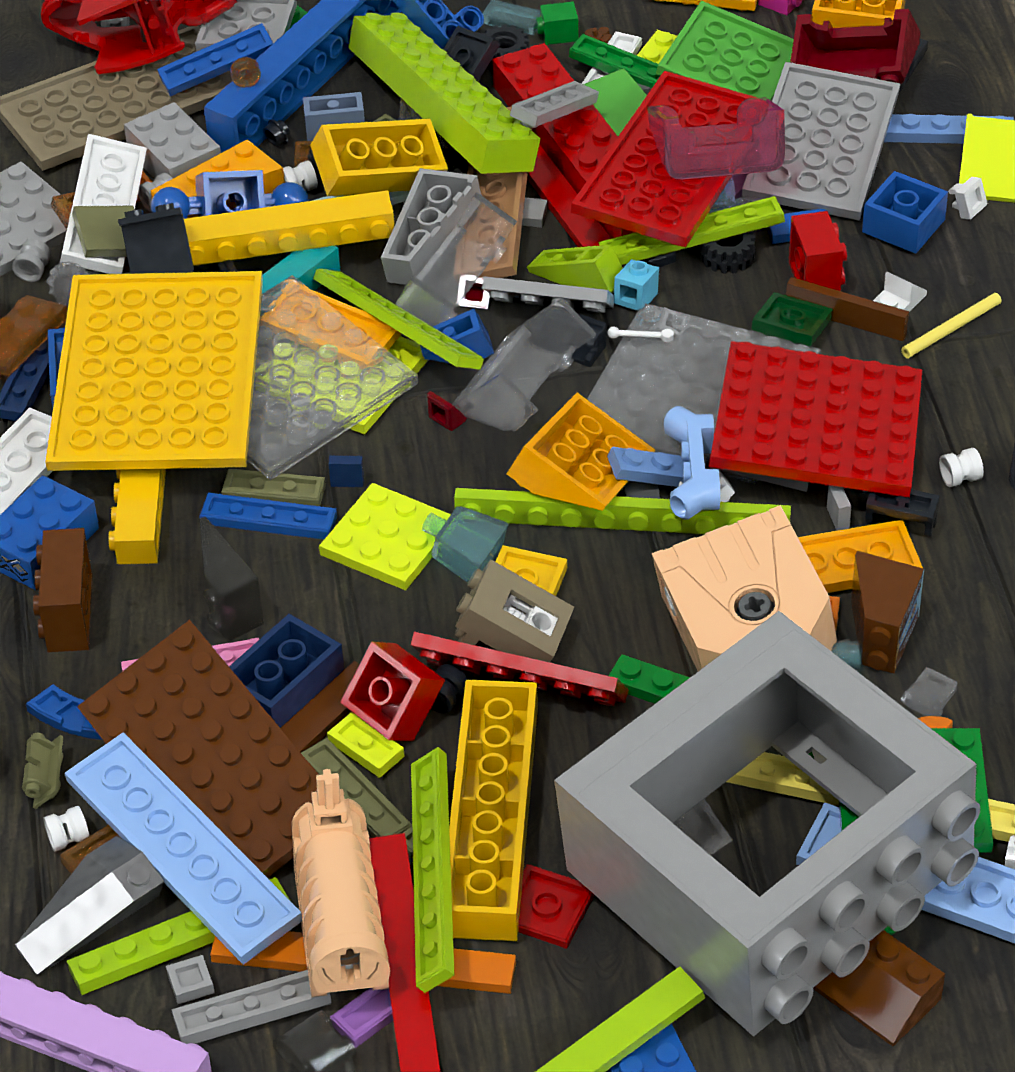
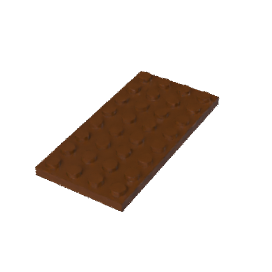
(210, 741)

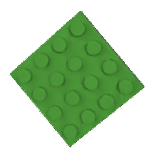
(728, 52)

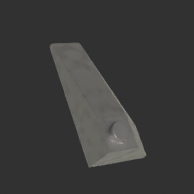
(94, 898)

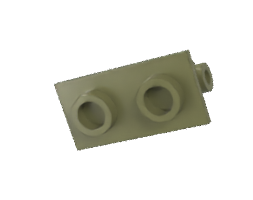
(42, 777)

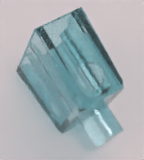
(465, 540)

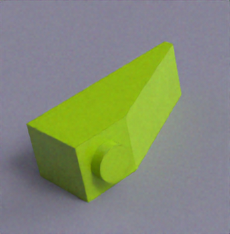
(579, 266)

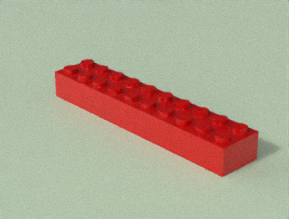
(571, 141)

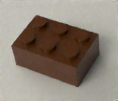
(63, 590)

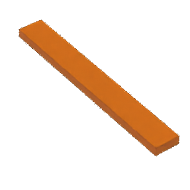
(471, 968)

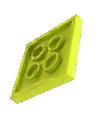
(383, 537)

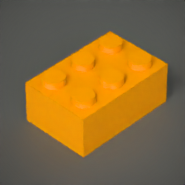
(855, 12)

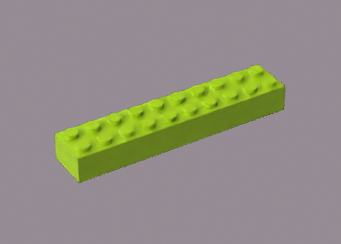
(445, 93)

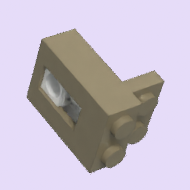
(511, 614)

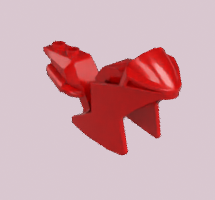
(124, 45)

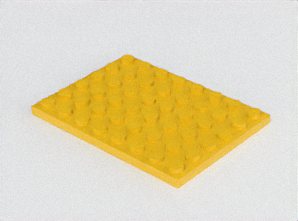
(156, 371)

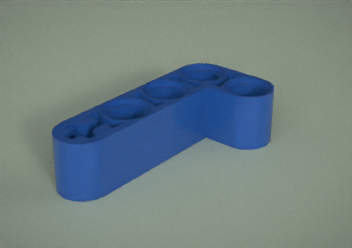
(437, 20)

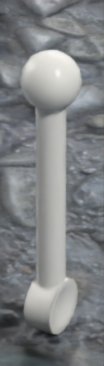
(666, 335)

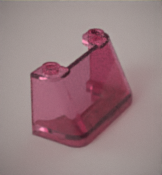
(744, 147)

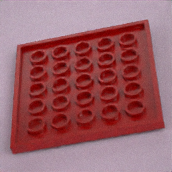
(818, 419)

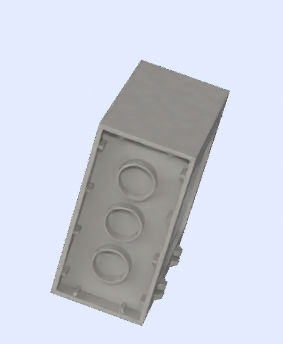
(868, 752)

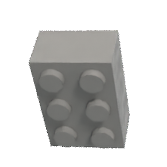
(171, 141)

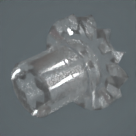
(61, 280)

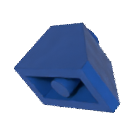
(466, 330)

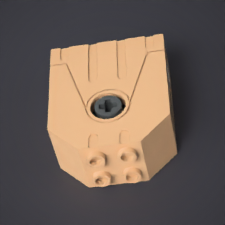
(737, 580)

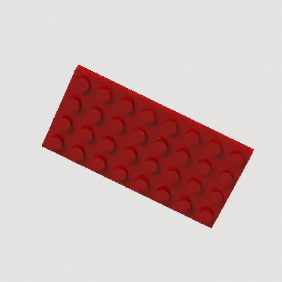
(630, 181)

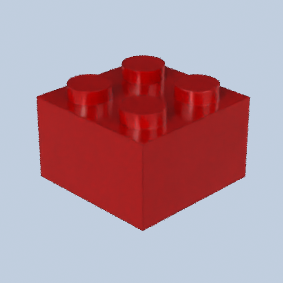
(816, 250)
(392, 691)

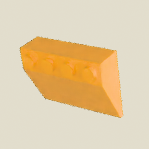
(570, 456)

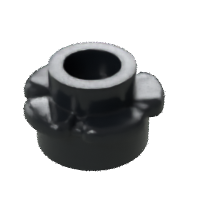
(276, 132)

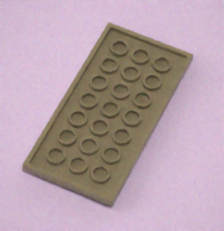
(60, 112)

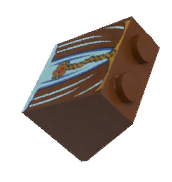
(884, 608)

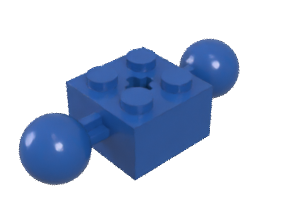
(242, 187)

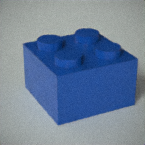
(904, 212)

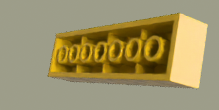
(491, 807)

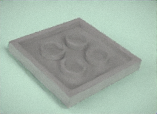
(273, 14)

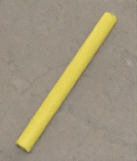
(951, 325)

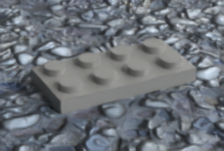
(536, 293)

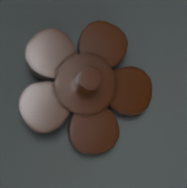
(603, 34)

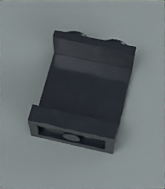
(157, 241)

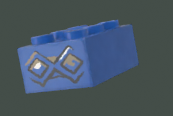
(40, 508)

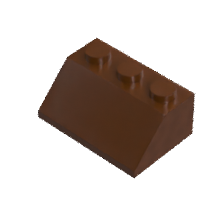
(887, 989)

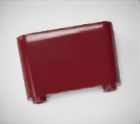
(864, 51)

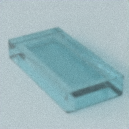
(506, 13)

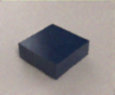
(346, 471)

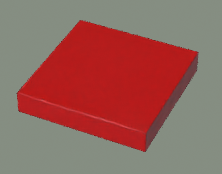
(551, 905)

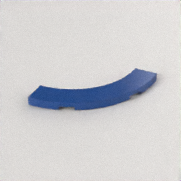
(61, 712)

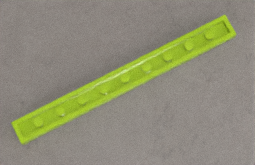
(620, 513)

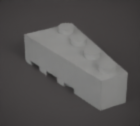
(426, 221)

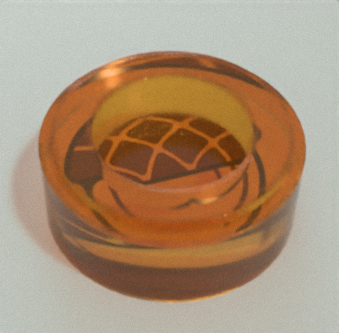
(245, 72)

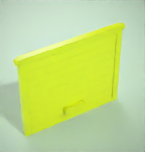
(990, 156)

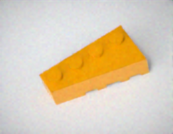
(238, 158)

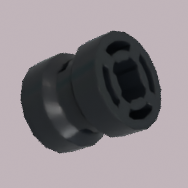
(452, 688)

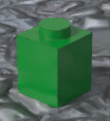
(558, 23)

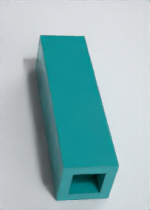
(303, 266)

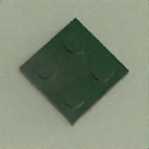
(792, 319)

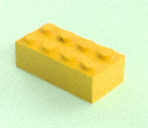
(375, 155)

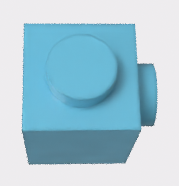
(636, 284)

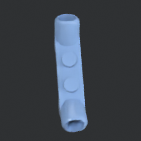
(701, 485)

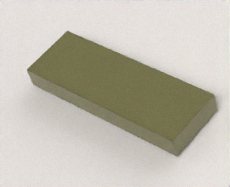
(282, 488)

